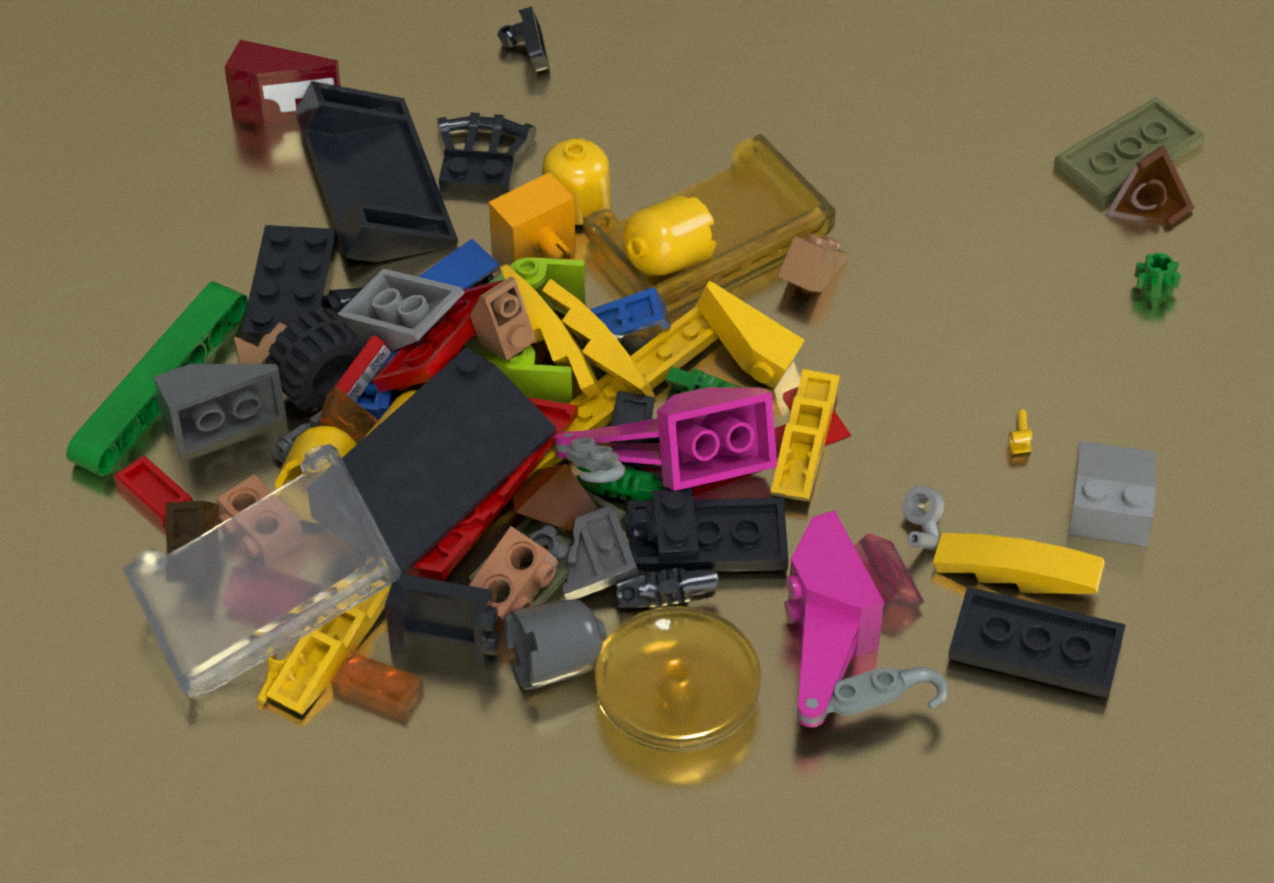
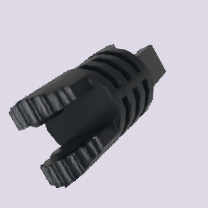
(664, 588)

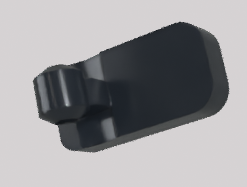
(530, 32)

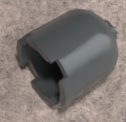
(553, 642)

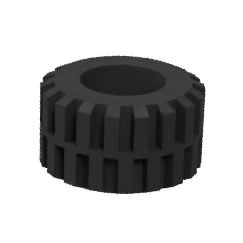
(314, 356)

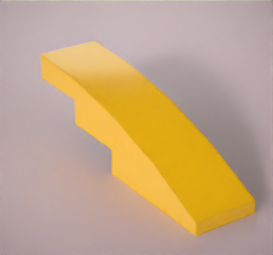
(559, 340)
(602, 347)
(805, 435)
(1028, 563)
(322, 653)

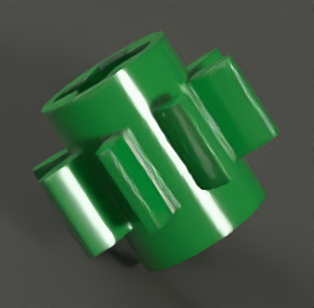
(1157, 275)

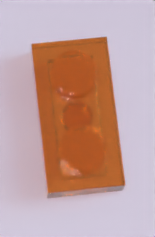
(377, 684)

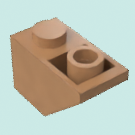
(812, 262)
(502, 320)

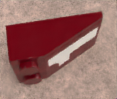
(271, 81)

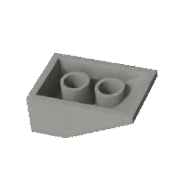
(399, 307)
(1113, 493)

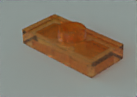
(346, 415)

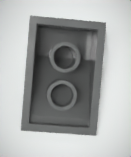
(217, 402)

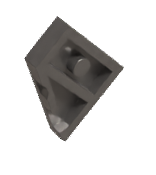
(598, 554)

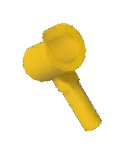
(1020, 440)
(274, 667)

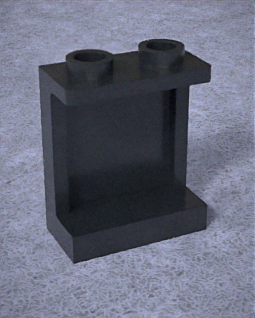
(441, 613)

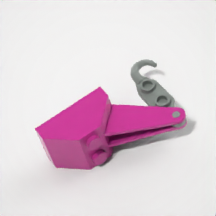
(701, 437)
(839, 618)

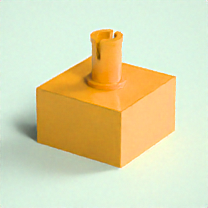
(533, 222)

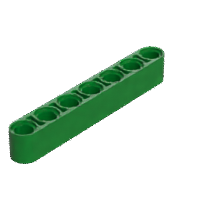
(134, 402)

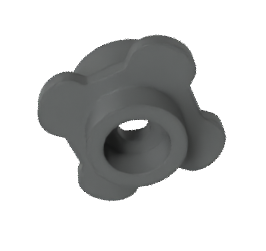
(548, 537)

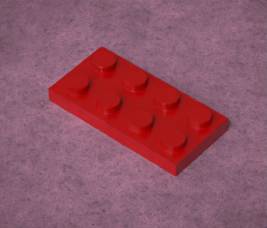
(436, 348)

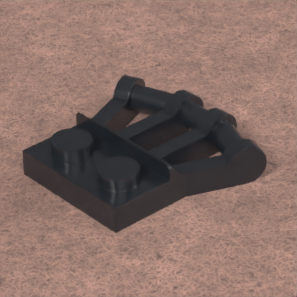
(481, 170)

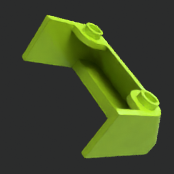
(533, 380)

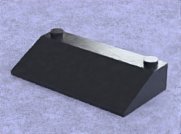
(373, 173)
(444, 454)

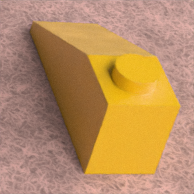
(752, 338)

